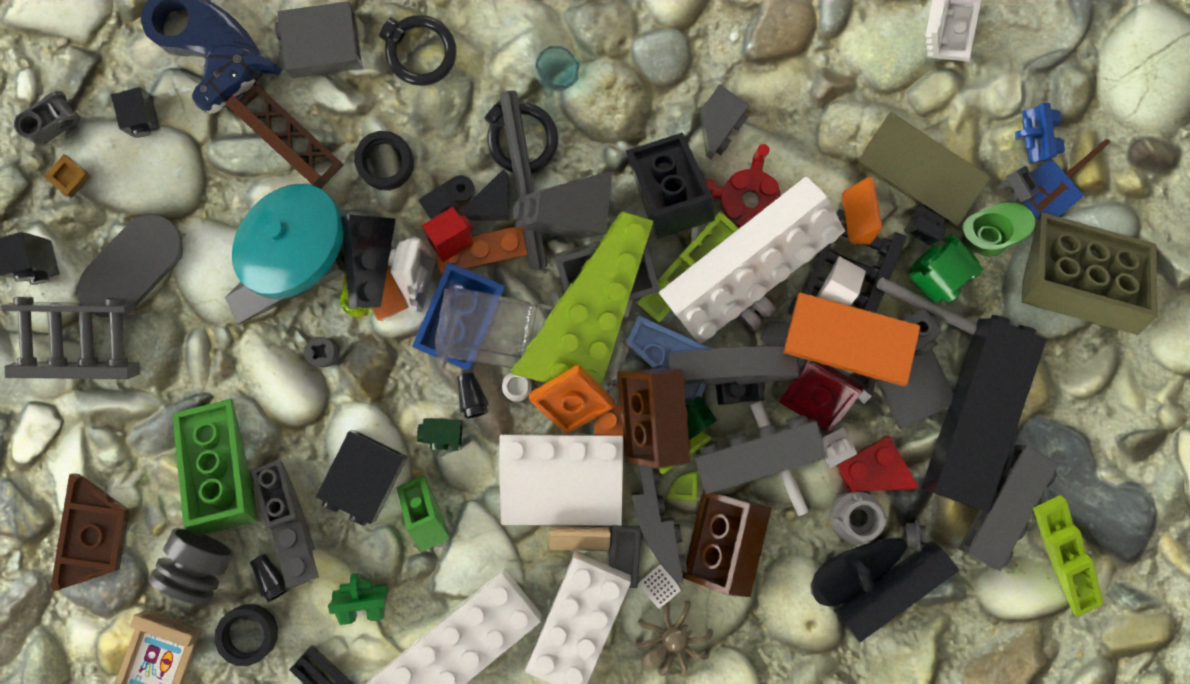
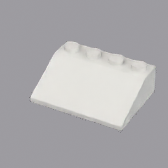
(561, 479)

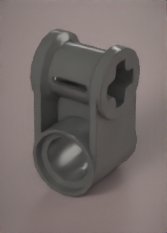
(52, 116)

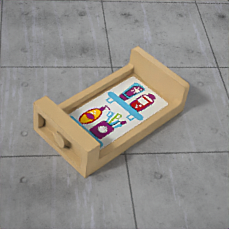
(158, 650)

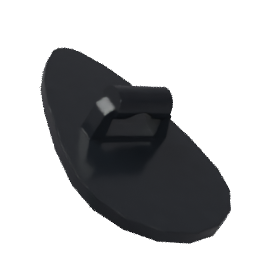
(855, 571)

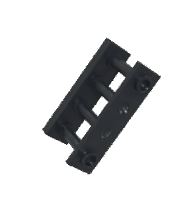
(889, 252)

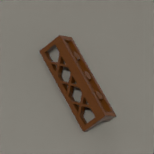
(274, 139)

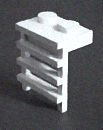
(952, 29)

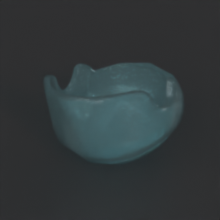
(556, 68)

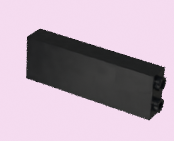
(984, 412)

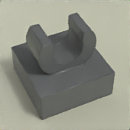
(1022, 184)

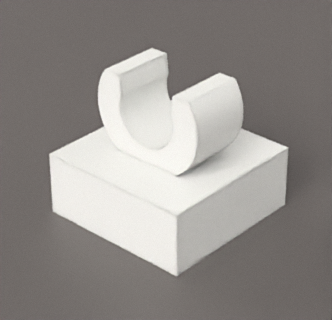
(837, 447)

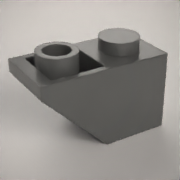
(718, 119)

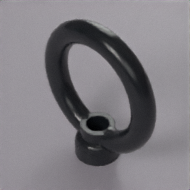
(393, 33)
(496, 121)

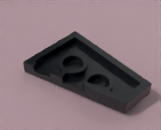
(366, 255)

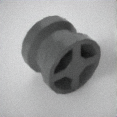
(327, 355)

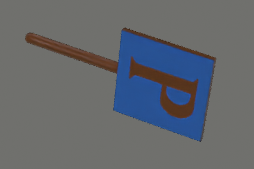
(1056, 188)

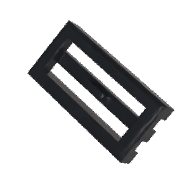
(305, 678)

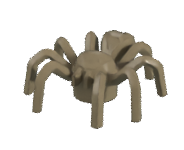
(673, 640)

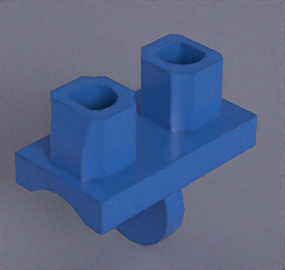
(1039, 133)

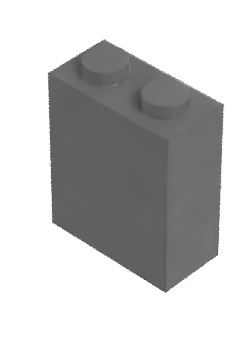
(318, 40)

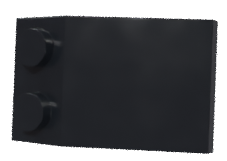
(671, 185)
(27, 258)

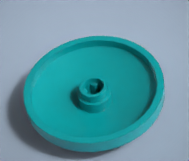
(287, 241)

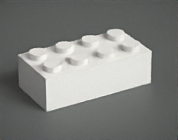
(578, 622)

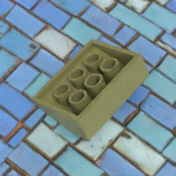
(1091, 274)

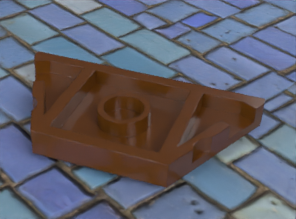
(89, 534)

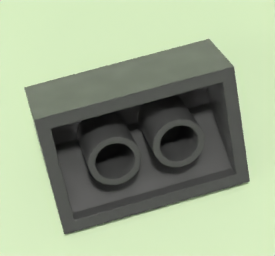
(572, 260)

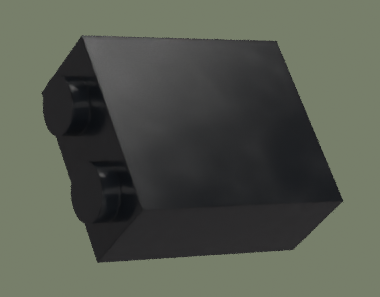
(361, 477)

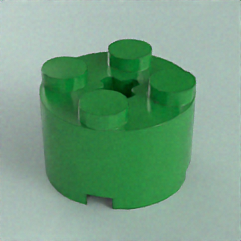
(944, 270)

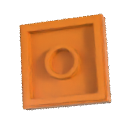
(572, 399)

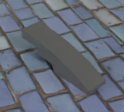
(735, 364)

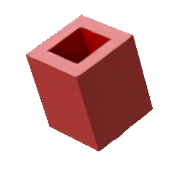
(448, 233)

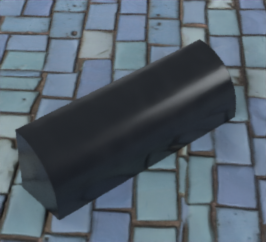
(896, 591)

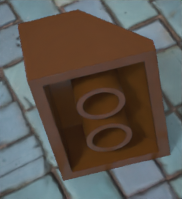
(654, 417)
(727, 544)

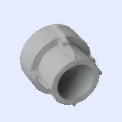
(872, 521)

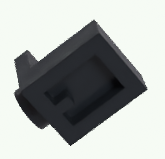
(925, 226)
(733, 393)

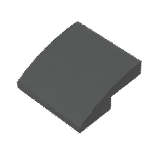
(922, 396)

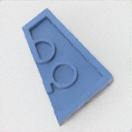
(656, 342)

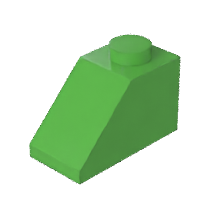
(422, 513)

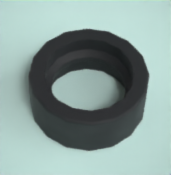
(377, 138)
(229, 651)

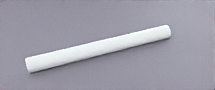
(786, 476)

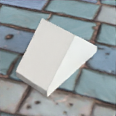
(842, 282)

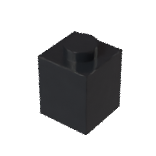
(135, 112)

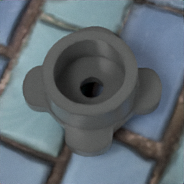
(916, 534)

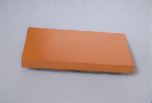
(852, 339)

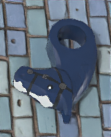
(230, 53)

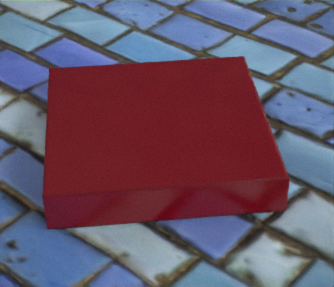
(821, 394)

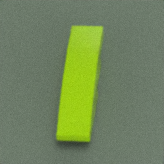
(706, 241)
(1068, 556)

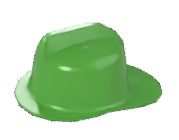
(998, 228)

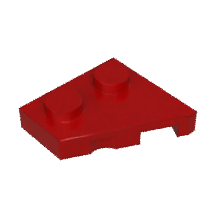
(877, 469)

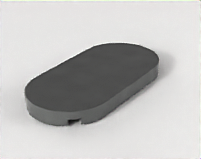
(132, 262)

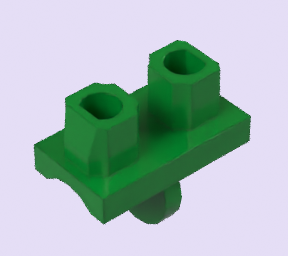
(358, 596)

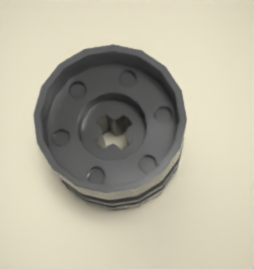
(191, 567)

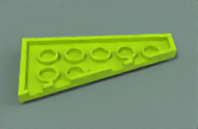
(591, 309)

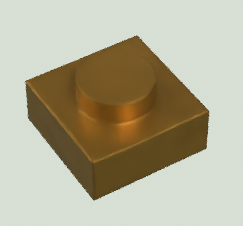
(67, 176)

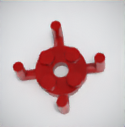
(745, 181)

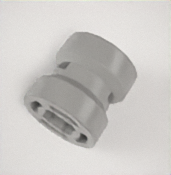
(756, 312)

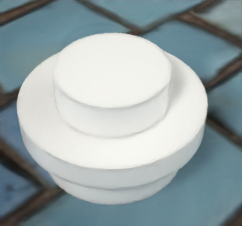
(516, 387)

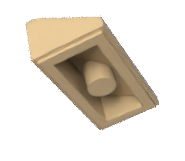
(579, 538)

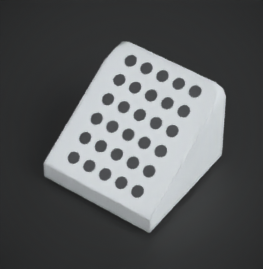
(659, 586)

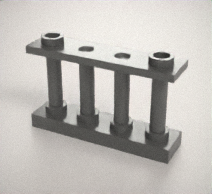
(57, 364)

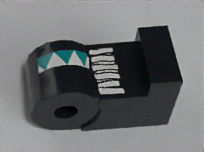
(450, 194)

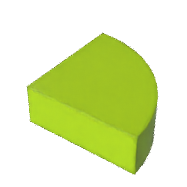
(684, 487)

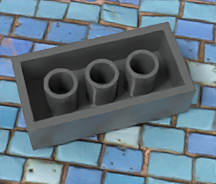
(759, 454)

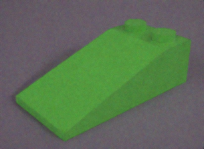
(212, 469)

